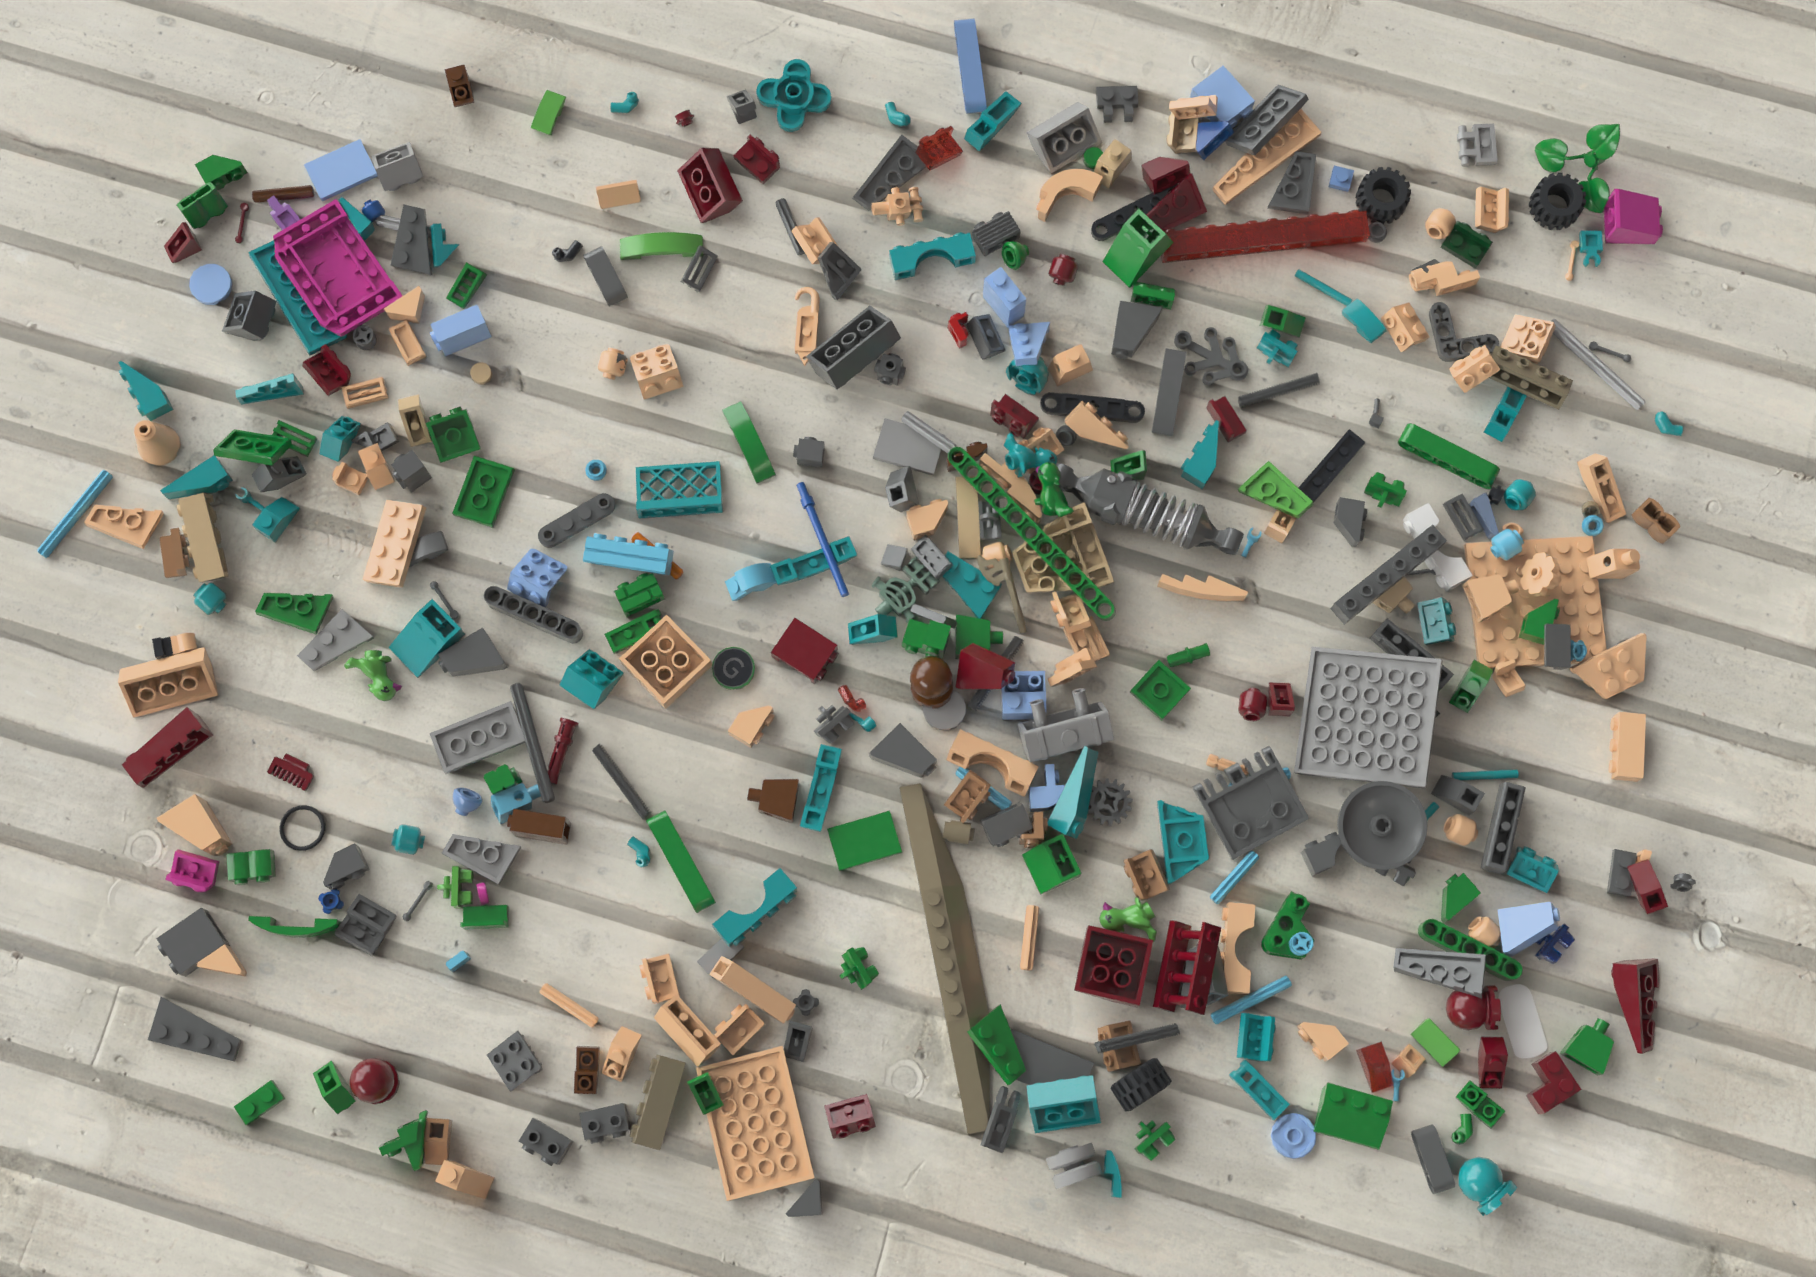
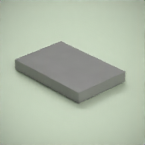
(905, 447)

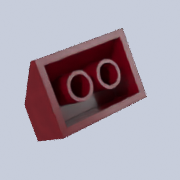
(709, 184)

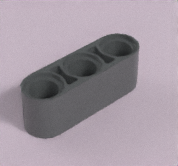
(605, 276)
(1433, 1159)

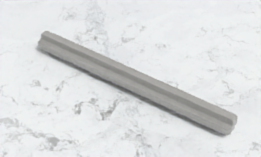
(1597, 366)

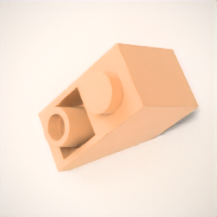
(926, 518)
(750, 723)
(1324, 1038)
(621, 1053)

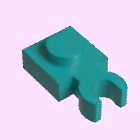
(1591, 244)

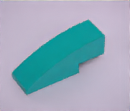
(992, 121)
(1505, 414)

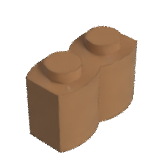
(1654, 519)

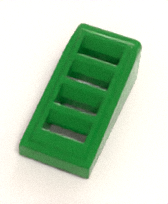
(464, 274)

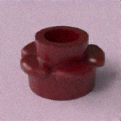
(684, 118)

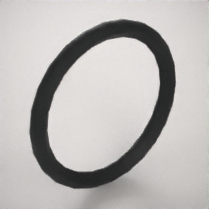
(288, 813)

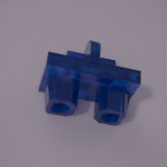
(1548, 951)

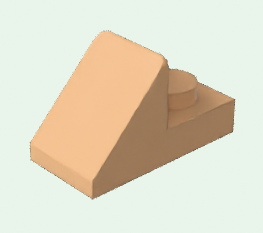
(376, 466)

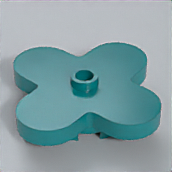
(780, 92)

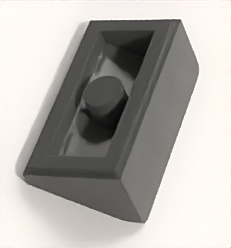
(985, 336)

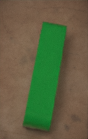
(1448, 456)
(680, 861)
(1460, 942)

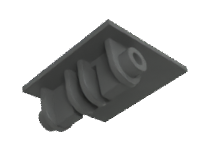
(514, 1061)

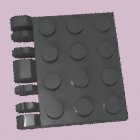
(1253, 806)

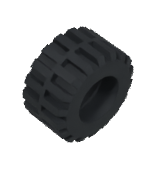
(1387, 181)
(1563, 187)
(1141, 1084)

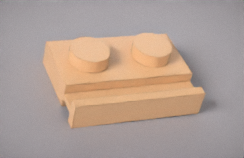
(1088, 638)

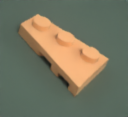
(124, 524)

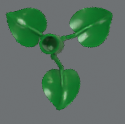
(1603, 141)

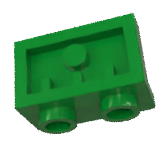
(1153, 295)

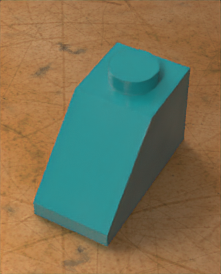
(275, 518)
(872, 629)

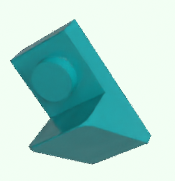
(439, 250)

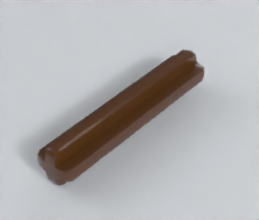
(283, 193)

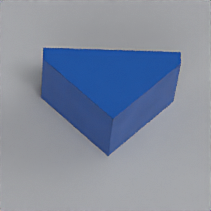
(1211, 136)

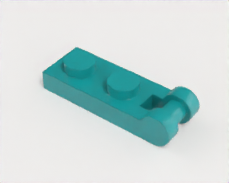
(1259, 1090)

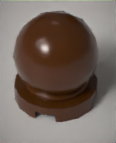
(931, 682)

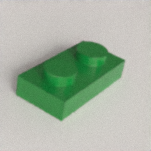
(259, 1102)

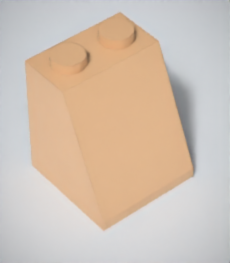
(198, 825)

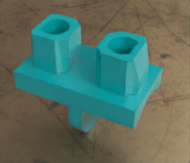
(1276, 349)

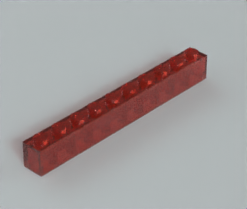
(1267, 236)

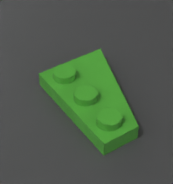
(1277, 491)

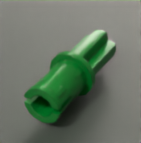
(1188, 655)

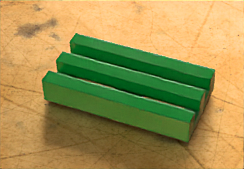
(277, 431)

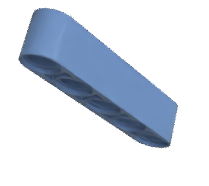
(970, 65)

